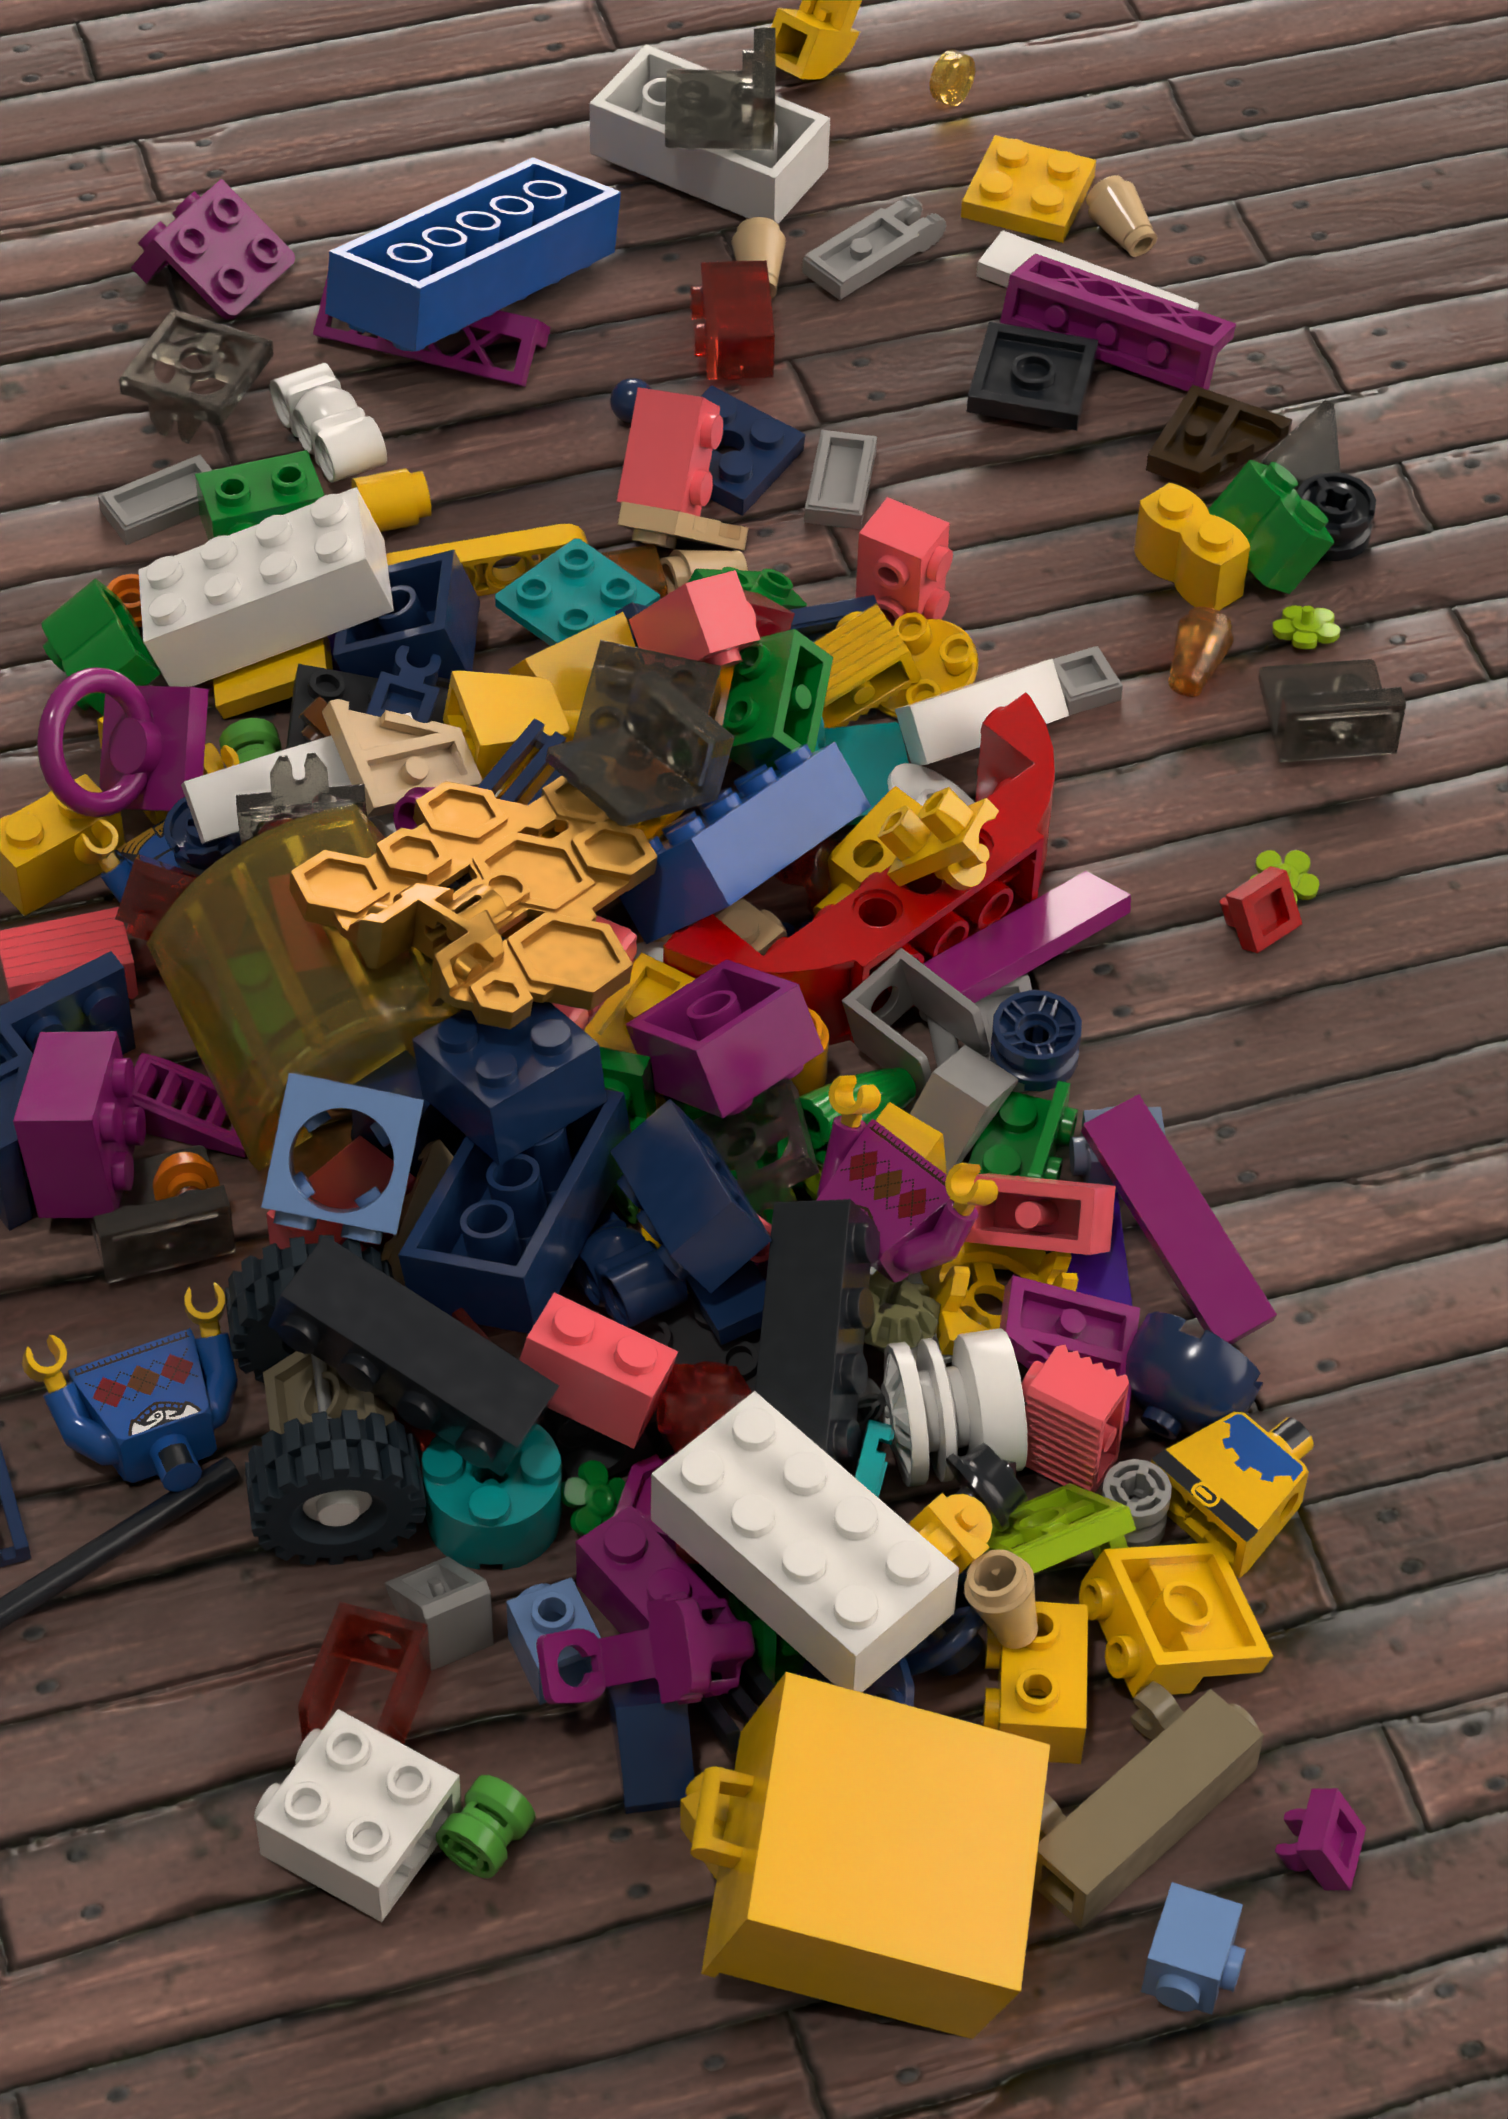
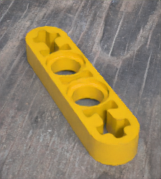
(482, 553)

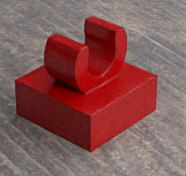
(1262, 909)

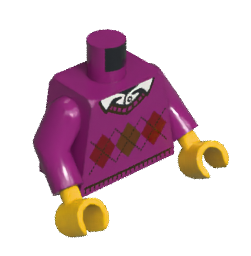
(913, 1203)

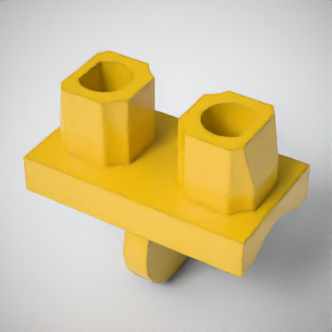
(939, 840)
(956, 1527)

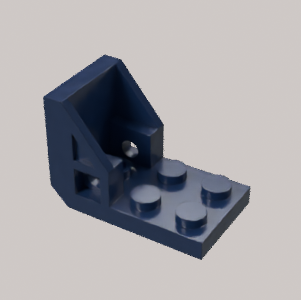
(79, 1001)

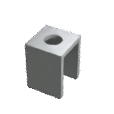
(917, 986)

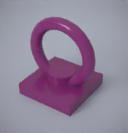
(148, 743)

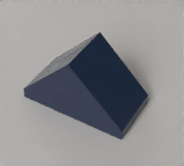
(650, 1746)

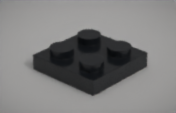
(1032, 376)

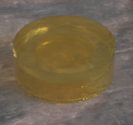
(952, 77)

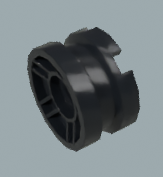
(1349, 511)

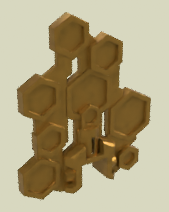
(516, 876)

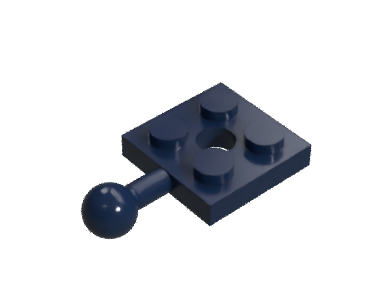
(762, 441)

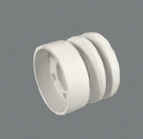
(953, 1406)

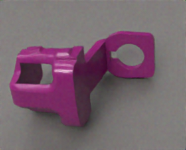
(674, 1649)

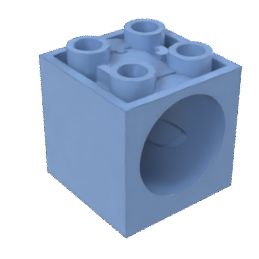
(307, 1105)

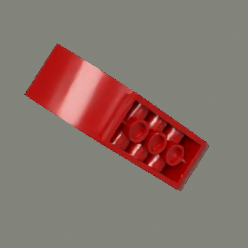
(924, 915)

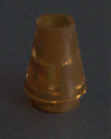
(1199, 648)

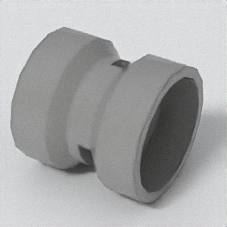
(1147, 1494)

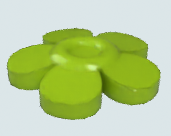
(1306, 626)
(1297, 864)

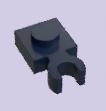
(407, 688)

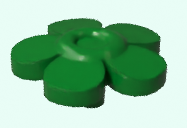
(592, 1496)

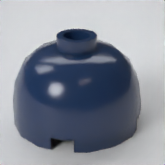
(1186, 1379)

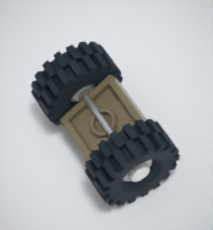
(336, 1462)

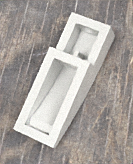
(953, 720)

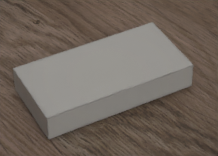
(840, 479)
(154, 501)

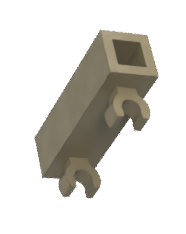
(1148, 1803)

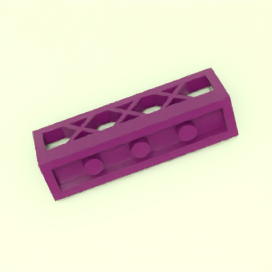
(501, 324)
(1130, 324)

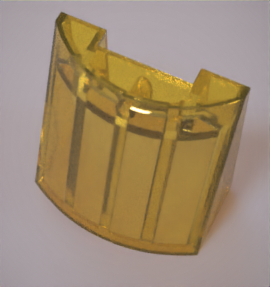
(280, 991)

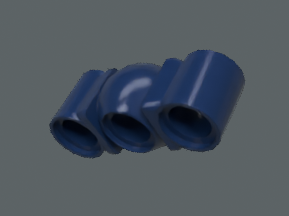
(625, 1273)

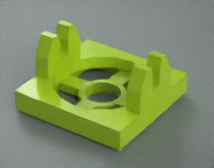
(1051, 1537)

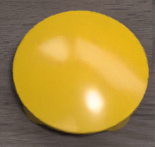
(942, 656)

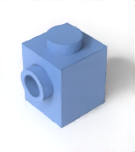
(544, 1611)
(1194, 1950)

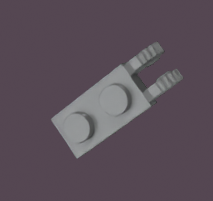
(872, 247)

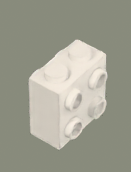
(357, 1814)

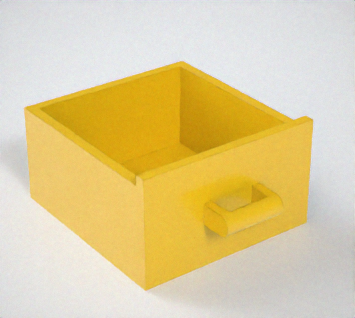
(874, 1856)

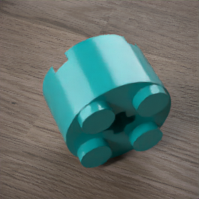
(491, 1517)

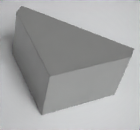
(963, 1100)
(451, 1603)

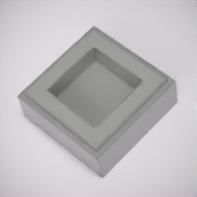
(1087, 680)

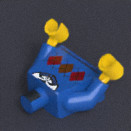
(147, 1405)

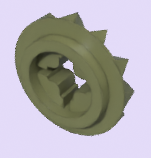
(908, 1320)

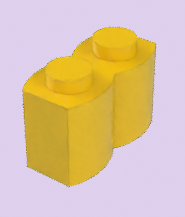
(1191, 547)

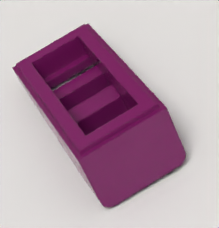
(174, 1082)

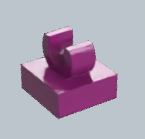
(1327, 1839)

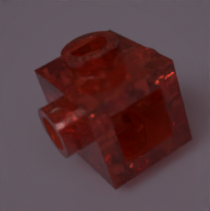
(697, 1399)

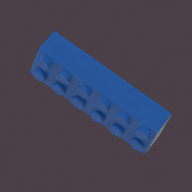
(471, 254)

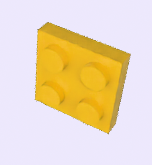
(1028, 188)

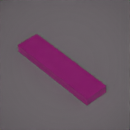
(1031, 936)
(1178, 1221)

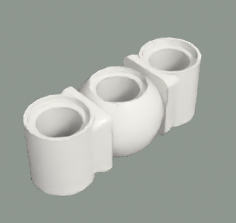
(328, 422)

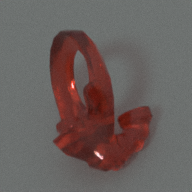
(811, 872)

